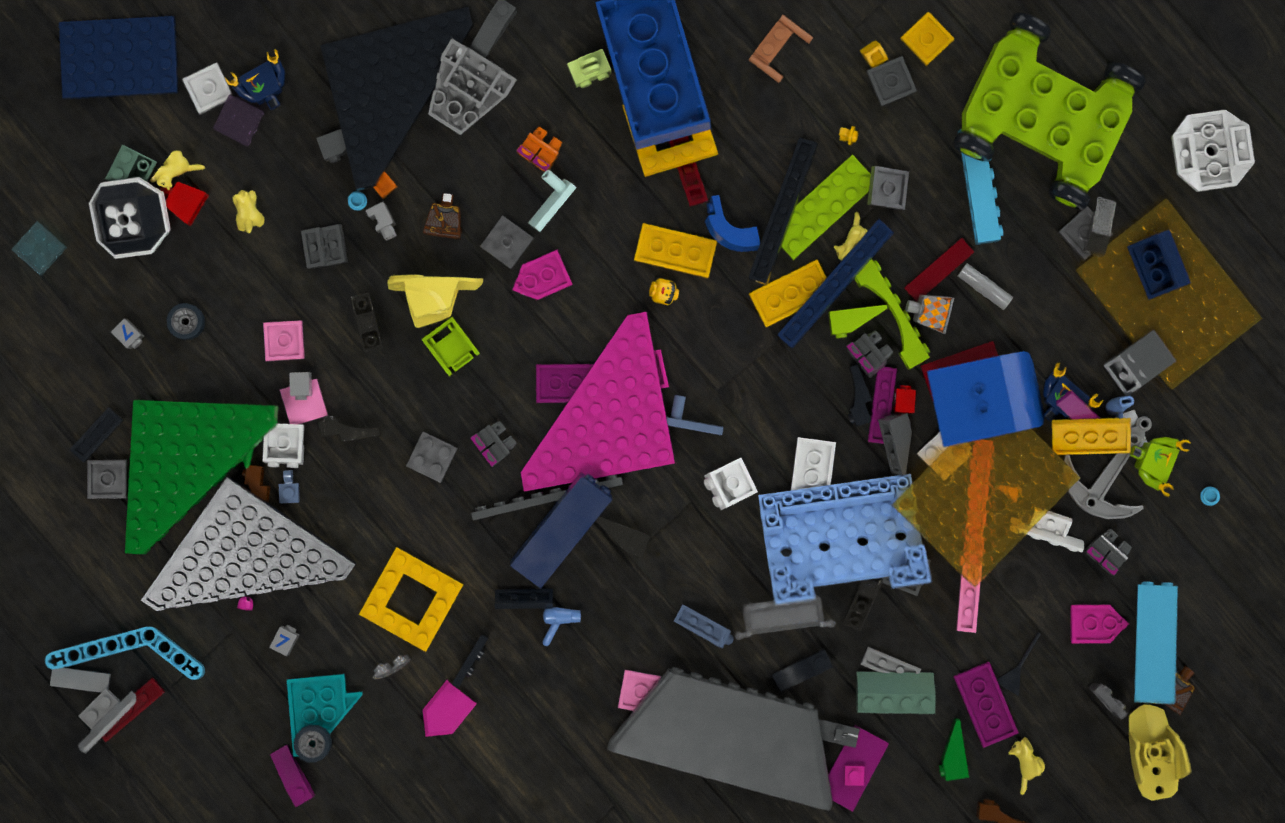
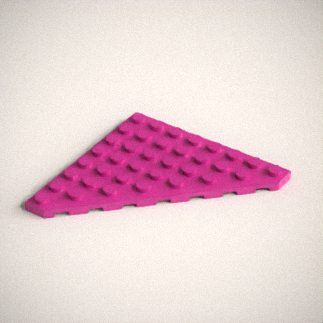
(612, 419)

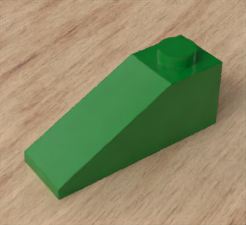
(954, 758)

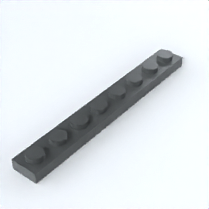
(537, 499)

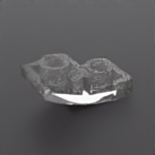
(386, 670)

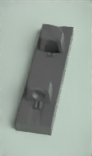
(844, 734)

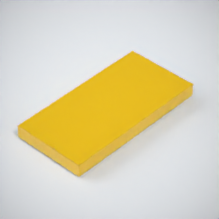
(675, 250)
(787, 293)
(1091, 436)

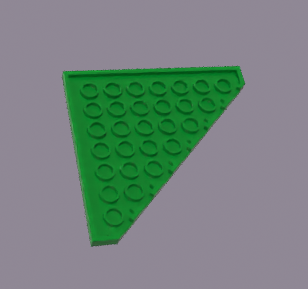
(180, 456)

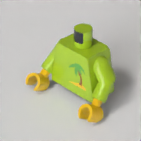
(1157, 460)

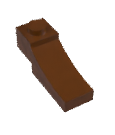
(254, 478)
(990, 811)

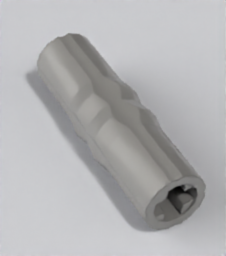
(985, 286)

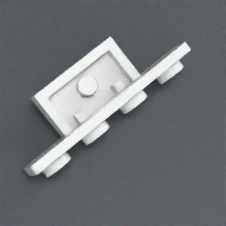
(1054, 529)

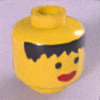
(663, 291)

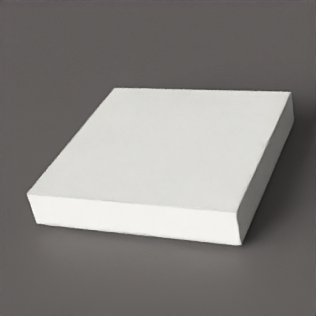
(207, 88)

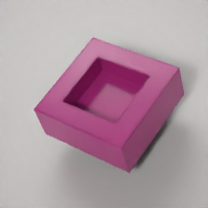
(854, 775)

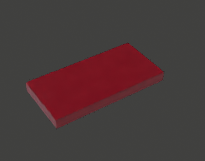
(974, 354)

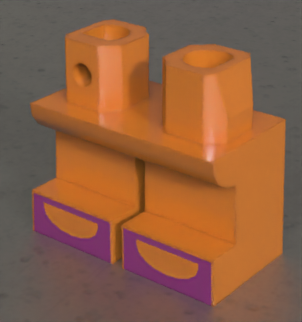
(534, 144)

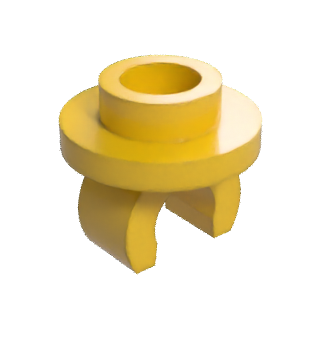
(848, 135)

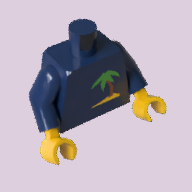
(261, 83)
(1057, 386)

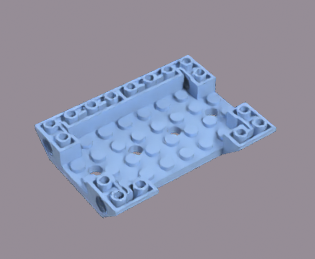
(852, 511)

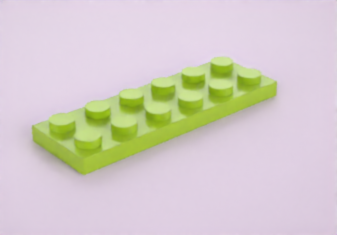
(826, 205)

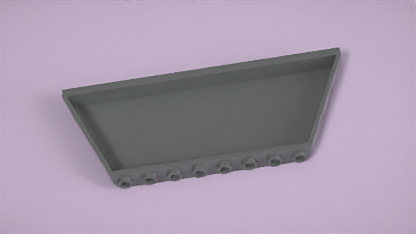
(729, 737)

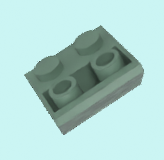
(130, 165)

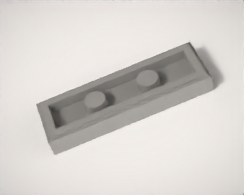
(884, 663)
(80, 679)

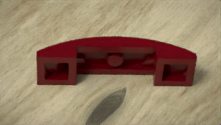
(690, 178)

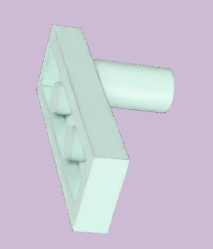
(562, 191)

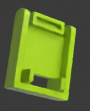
(453, 349)

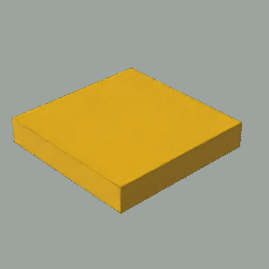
(927, 38)

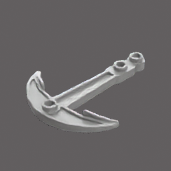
(1100, 487)

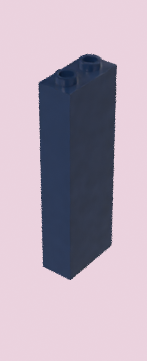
(561, 529)

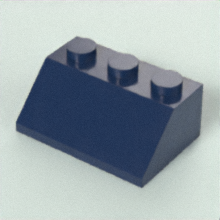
(1159, 264)

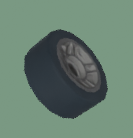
(176, 325)
(307, 752)

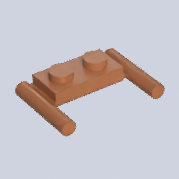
(774, 42)

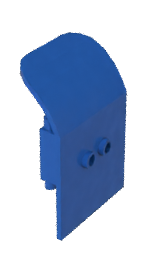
(986, 398)

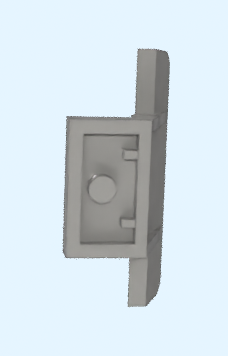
(103, 715)

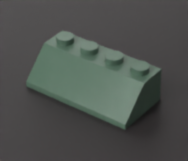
(895, 692)

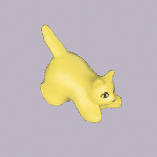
(174, 166)
(247, 213)
(854, 236)
(1029, 764)

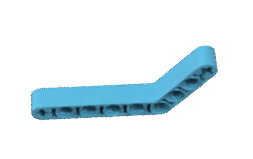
(122, 646)

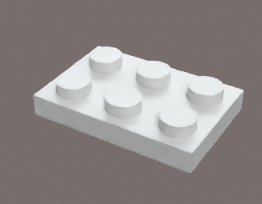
(812, 463)

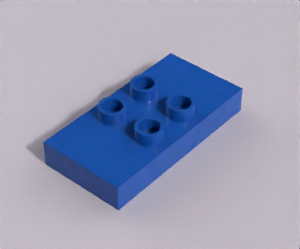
(653, 70)

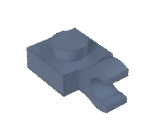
(288, 491)

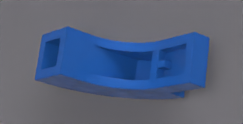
(726, 234)

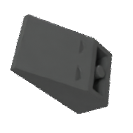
(1139, 362)

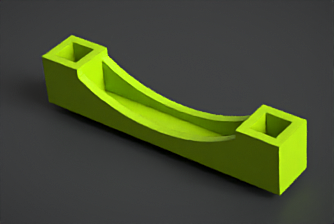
(912, 349)

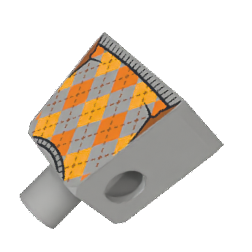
(931, 311)

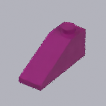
(292, 776)

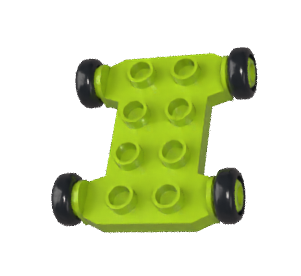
(1047, 111)

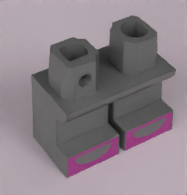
(868, 355)
(490, 435)
(1107, 554)

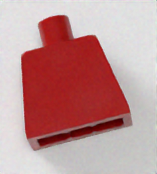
(184, 201)

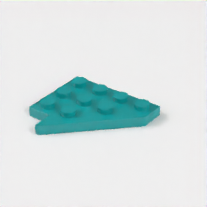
(318, 702)

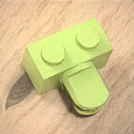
(589, 68)

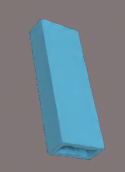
(1155, 643)

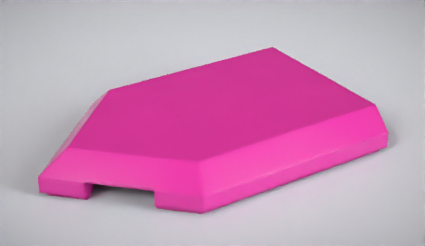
(542, 276)
(1095, 623)
(446, 710)

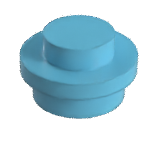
(357, 200)
(1209, 496)

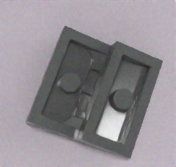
(324, 246)

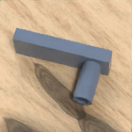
(677, 421)
(703, 626)

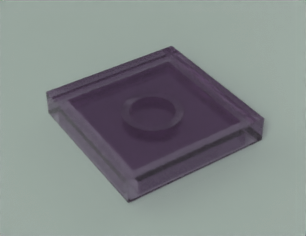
(238, 120)

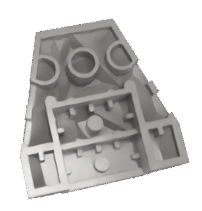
(467, 87)

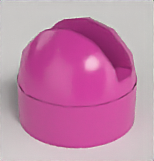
(245, 603)

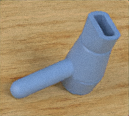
(1118, 405)
(557, 616)

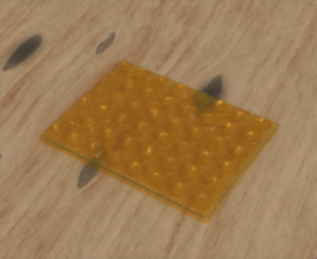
(1190, 320)
(985, 498)

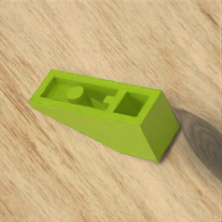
(846, 321)

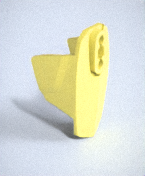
(431, 297)
(1158, 746)

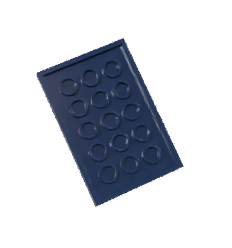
(118, 57)

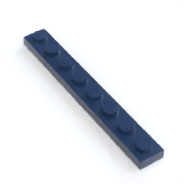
(835, 283)

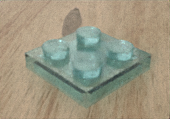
(39, 248)

